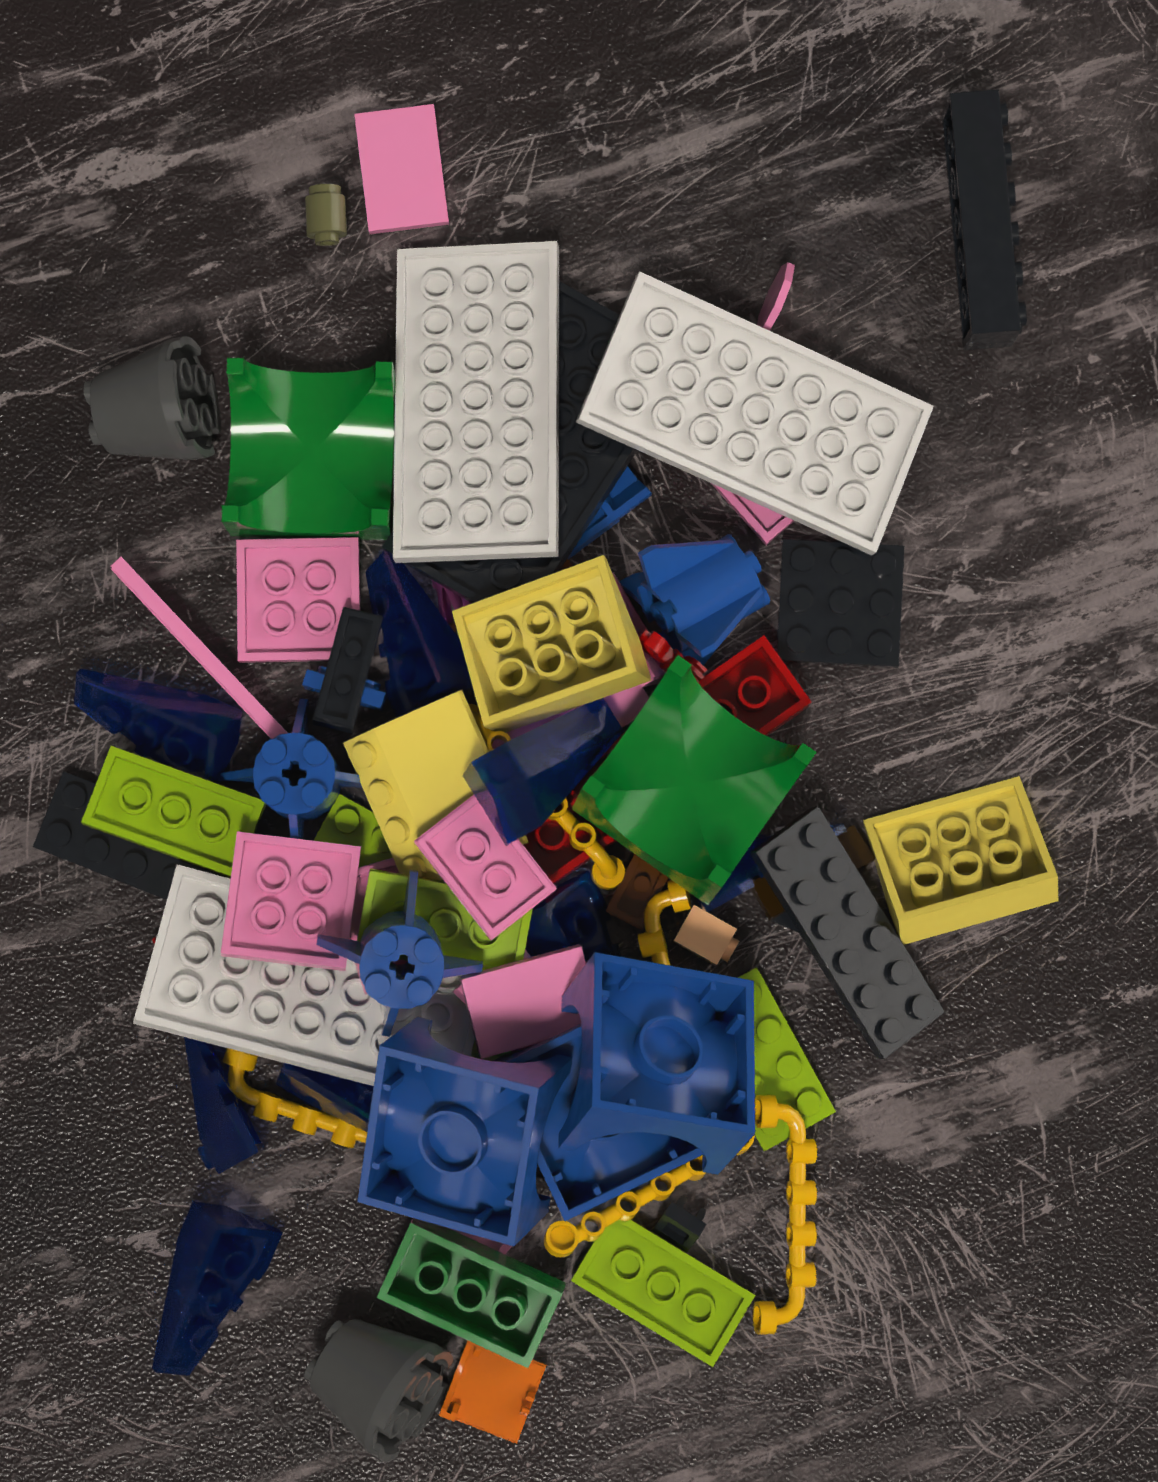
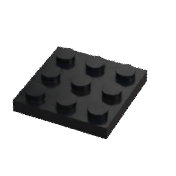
(840, 604)

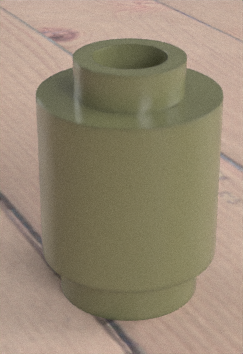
(325, 214)

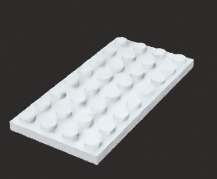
(477, 403)
(755, 413)
(271, 1008)

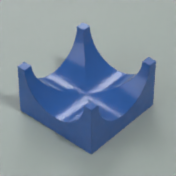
(663, 1056)
(458, 1136)
(602, 1165)

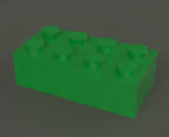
(472, 1291)

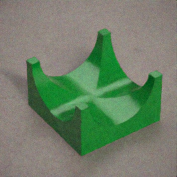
(310, 452)
(690, 784)

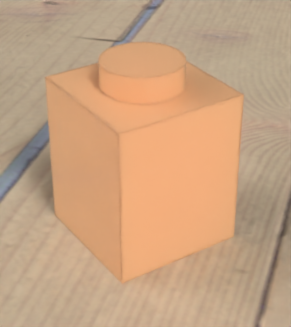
(707, 936)

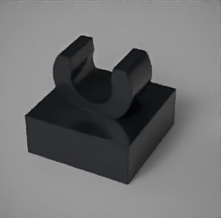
(679, 1225)

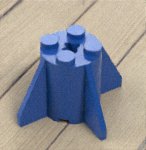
(697, 592)
(281, 758)
(388, 938)

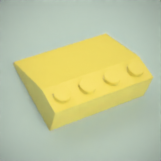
(550, 646)
(416, 773)
(961, 860)

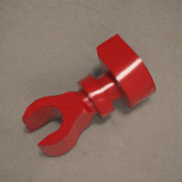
(661, 651)

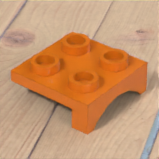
(492, 1392)

